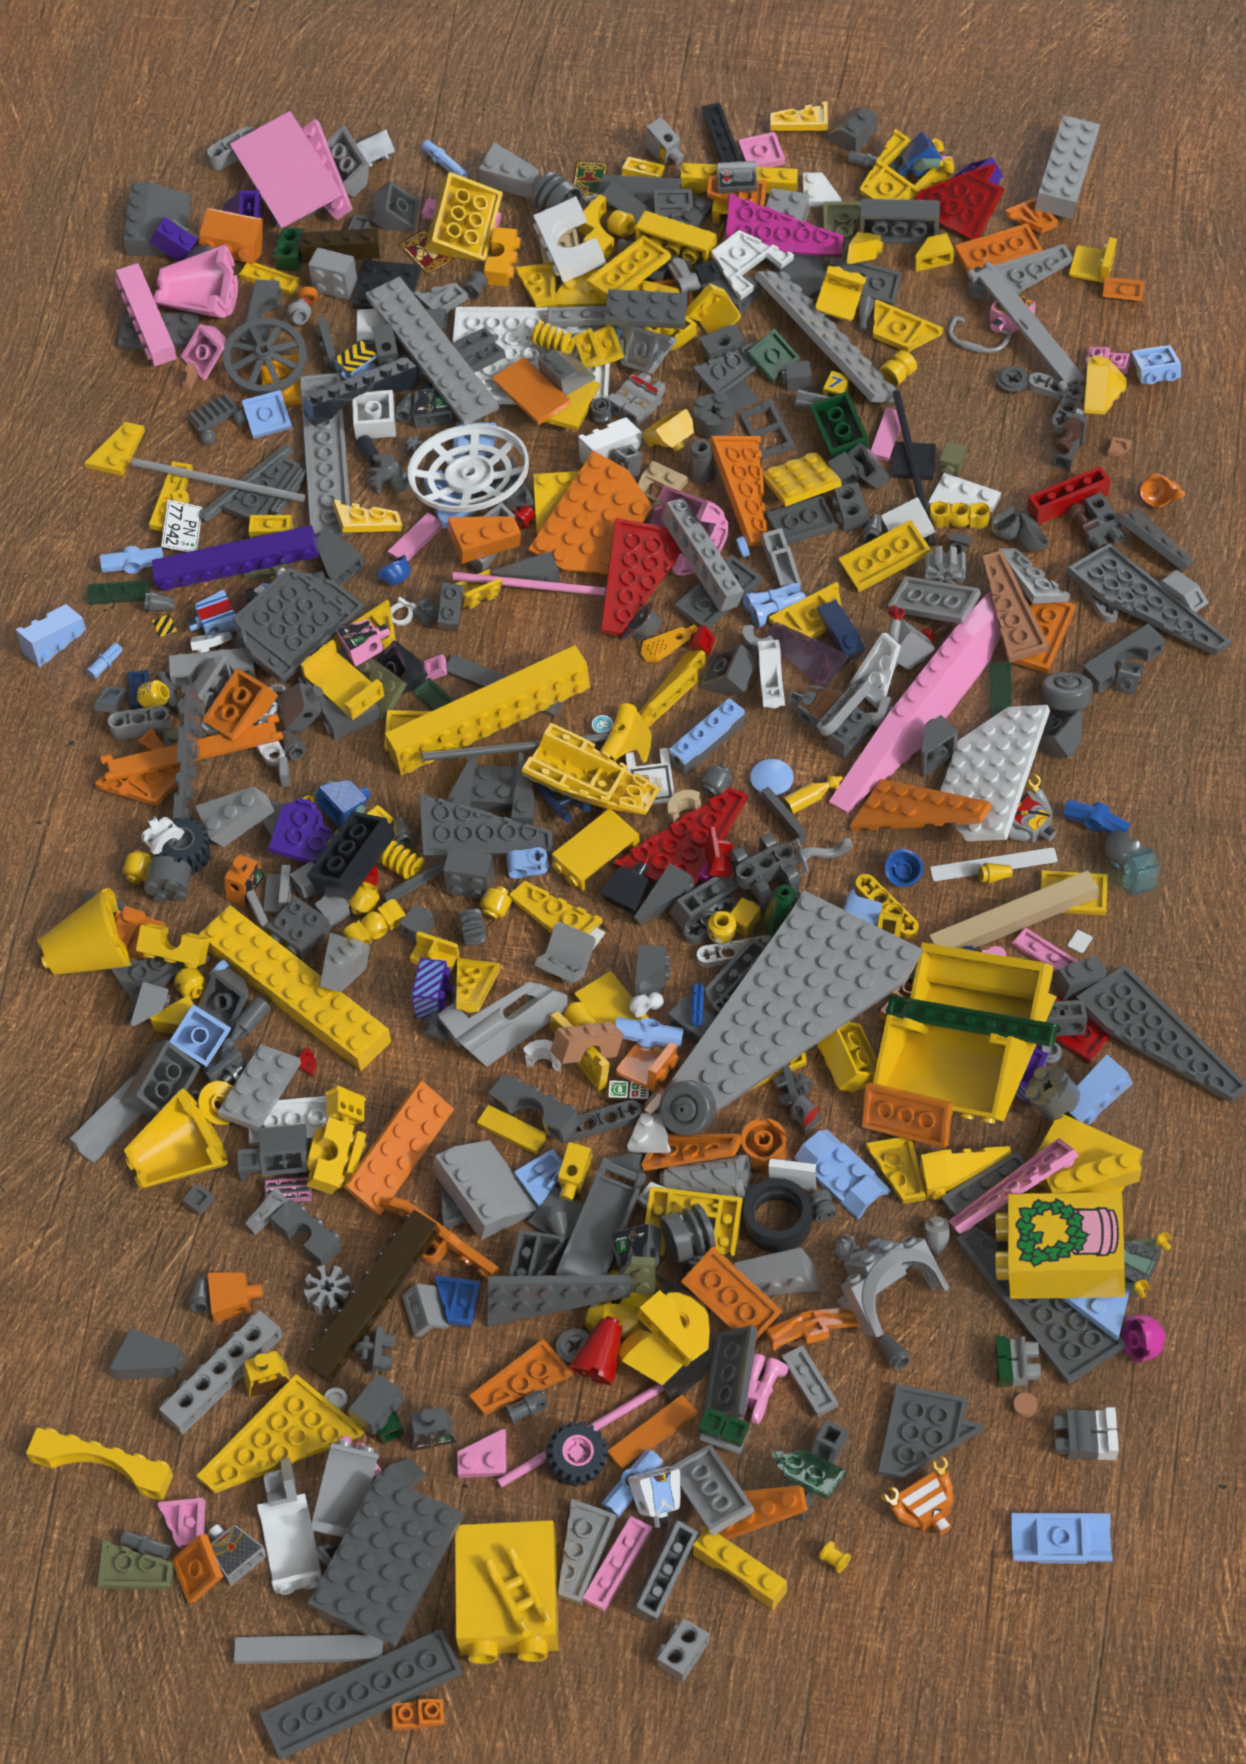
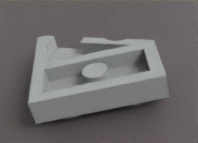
(442, 297)

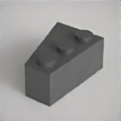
(536, 1253)

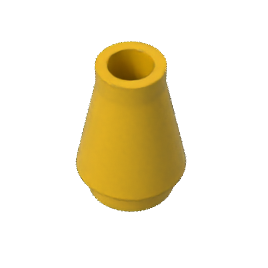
(993, 872)

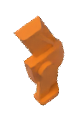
(811, 1325)

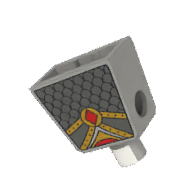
(235, 1552)

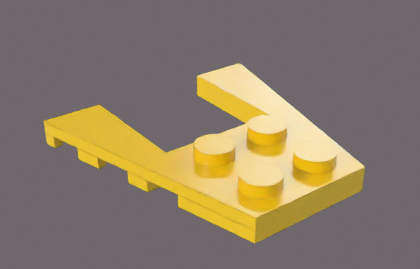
(887, 184)

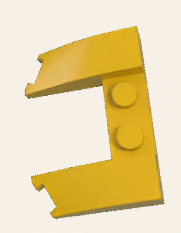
(725, 1209)

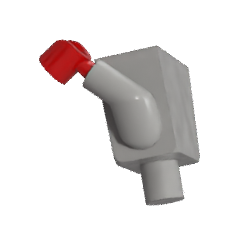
(914, 644)

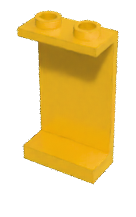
(341, 681)
(593, 848)

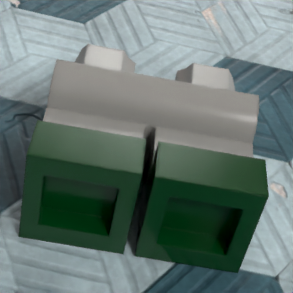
(1012, 1361)
(723, 1433)

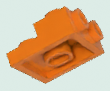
(128, 927)

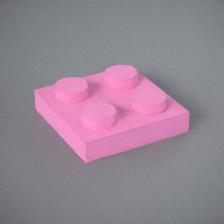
(762, 149)

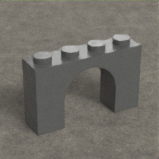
(334, 719)

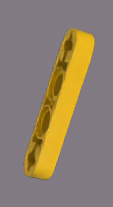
(890, 903)

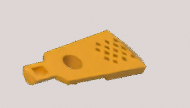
(664, 644)

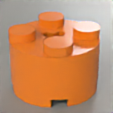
(762, 1142)

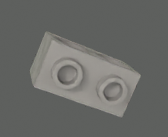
(687, 1652)

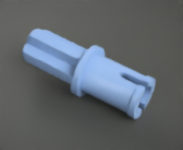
(104, 660)

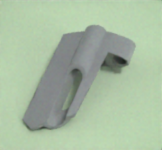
(492, 1035)

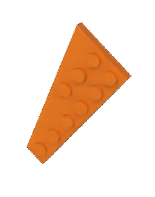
(743, 478)
(913, 806)

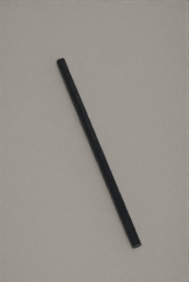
(911, 458)

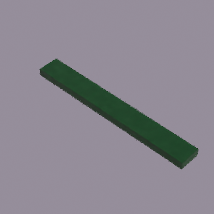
(972, 1020)

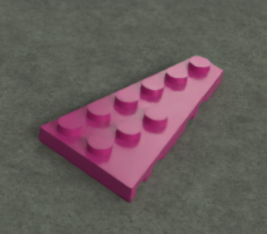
(781, 230)

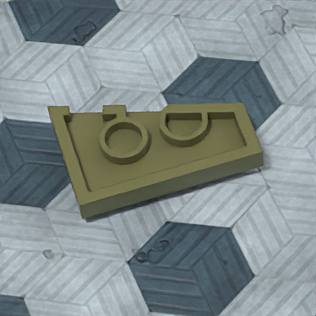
(132, 1570)

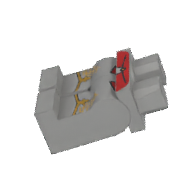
(637, 398)

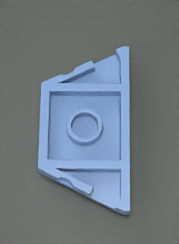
(1103, 1312)

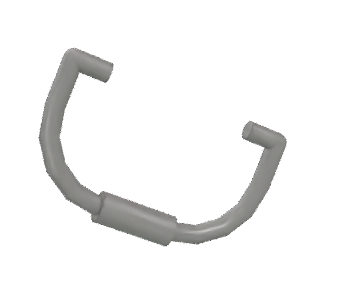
(975, 347)

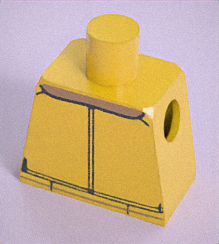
(575, 1170)

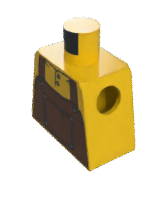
(265, 1374)

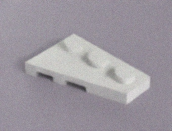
(957, 490)

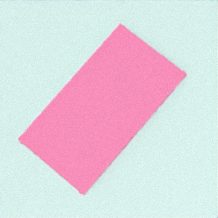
(286, 169)

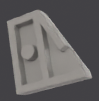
(265, 1211)

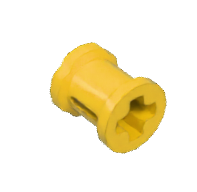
(835, 1557)

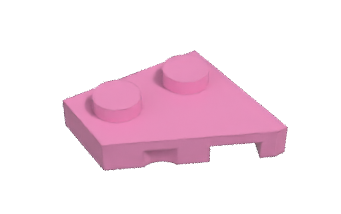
(184, 1519)

